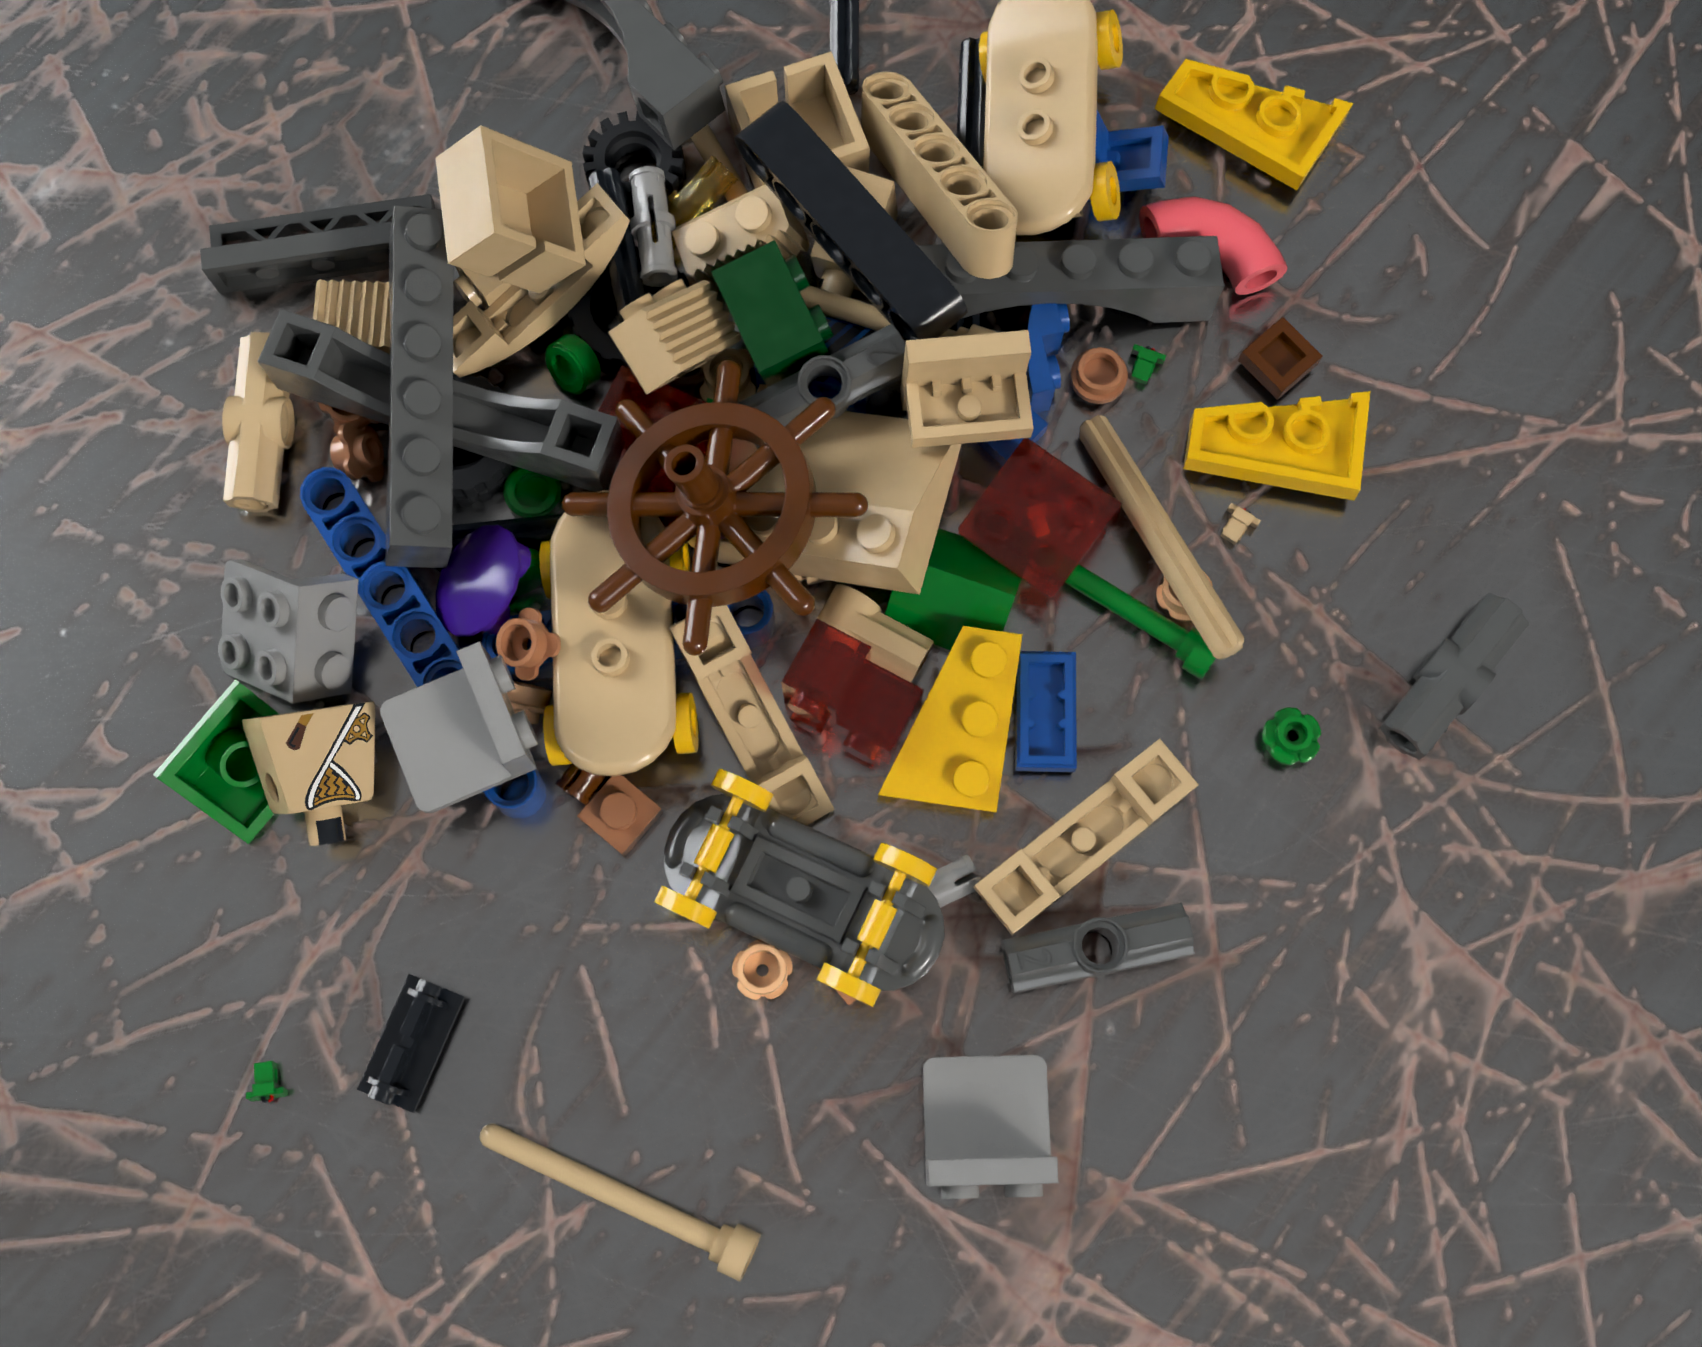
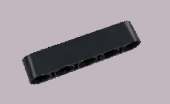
(850, 224)

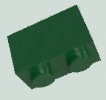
(771, 312)

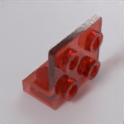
(1039, 518)

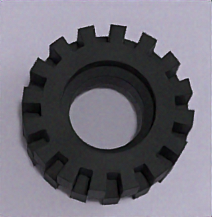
(631, 138)

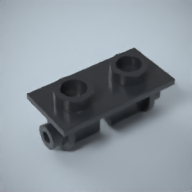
(411, 1043)

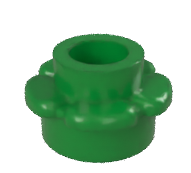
(1287, 751)

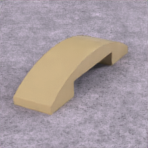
(523, 315)
(753, 720)
(1085, 837)

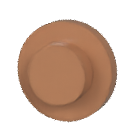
(1098, 375)

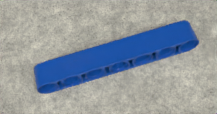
(405, 618)

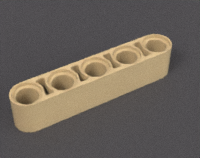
(939, 175)

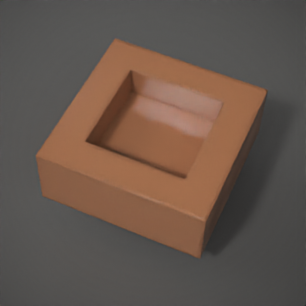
(620, 814)

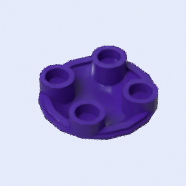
(481, 581)

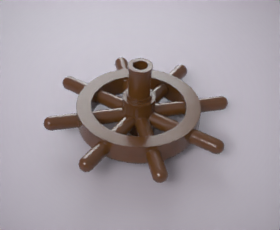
(713, 505)

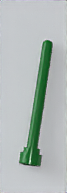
(1188, 644)

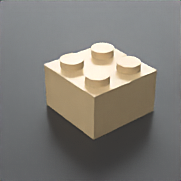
(817, 95)
(509, 210)

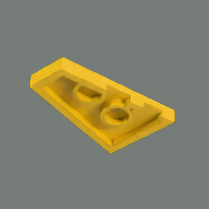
(1260, 125)
(1292, 446)
(963, 726)

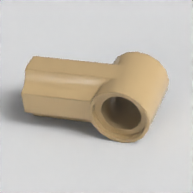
(891, 642)

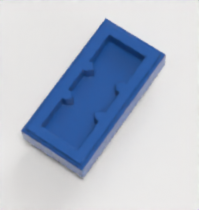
(1046, 712)

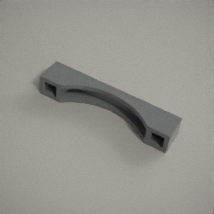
(667, 81)
(1141, 276)
(420, 391)
(526, 432)

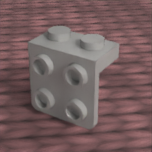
(288, 632)
(460, 732)
(987, 1125)

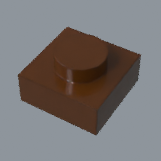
(1280, 358)

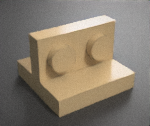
(967, 388)

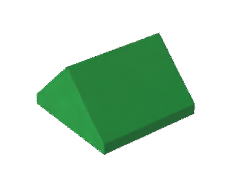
(957, 591)
(217, 767)

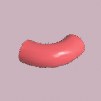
(1244, 246)

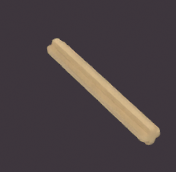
(1161, 538)

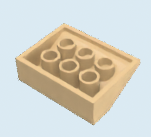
(904, 497)

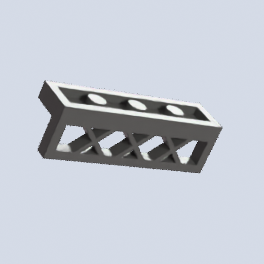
(304, 256)

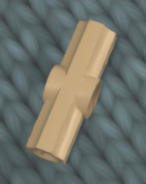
(257, 429)

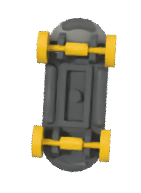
(804, 892)

